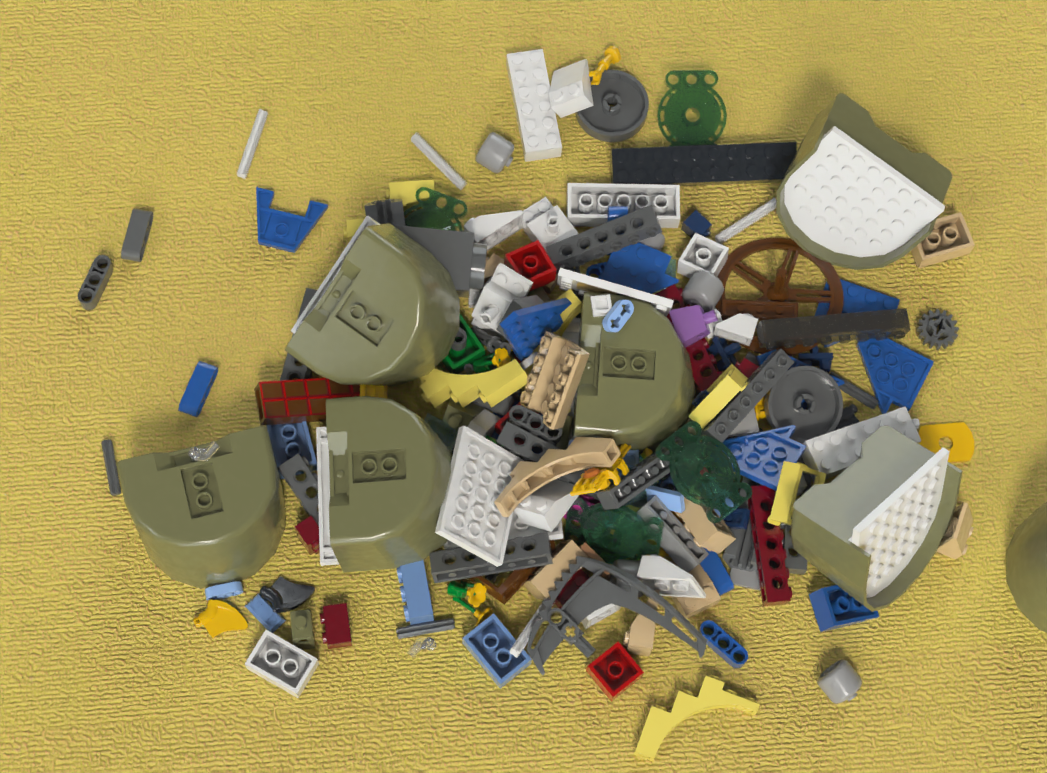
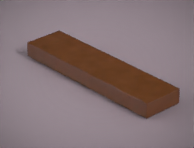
(759, 309)

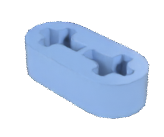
(616, 314)
(224, 590)

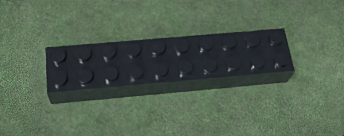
(702, 164)

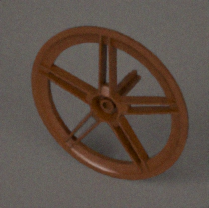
(779, 289)

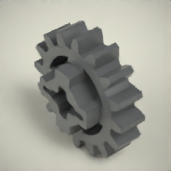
(928, 330)

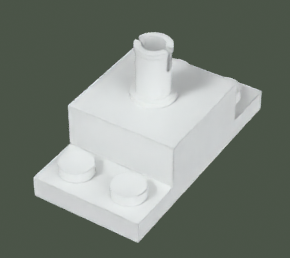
(546, 223)
(497, 297)

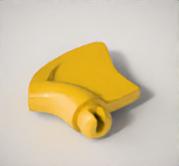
(220, 618)

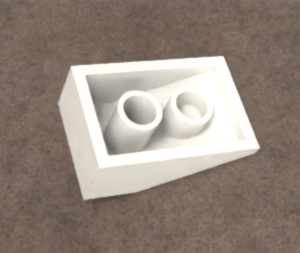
(571, 89)
(494, 228)
(546, 505)
(668, 578)

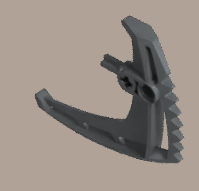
(594, 595)

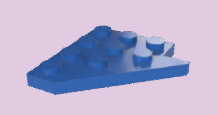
(639, 268)
(763, 454)

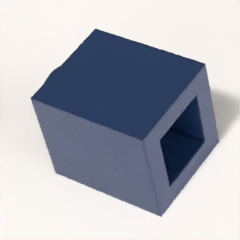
(696, 224)

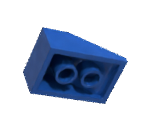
(838, 609)

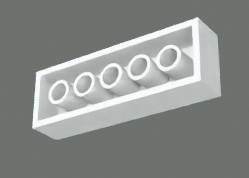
(532, 105)
(590, 201)
(840, 448)

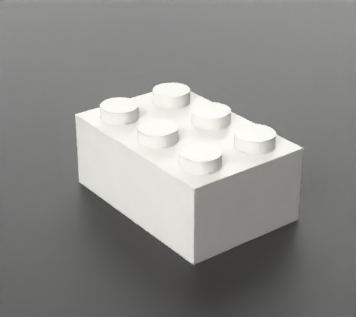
(282, 663)

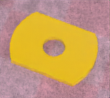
(958, 433)

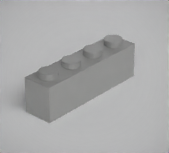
(676, 539)

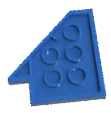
(859, 300)
(528, 325)
(893, 372)

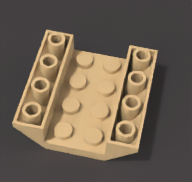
(554, 379)

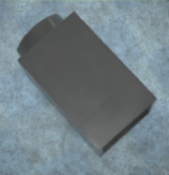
(456, 252)

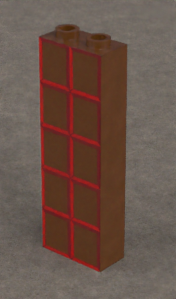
(298, 399)

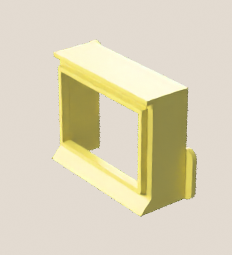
(719, 395)
(788, 489)

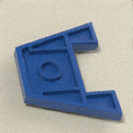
(284, 229)

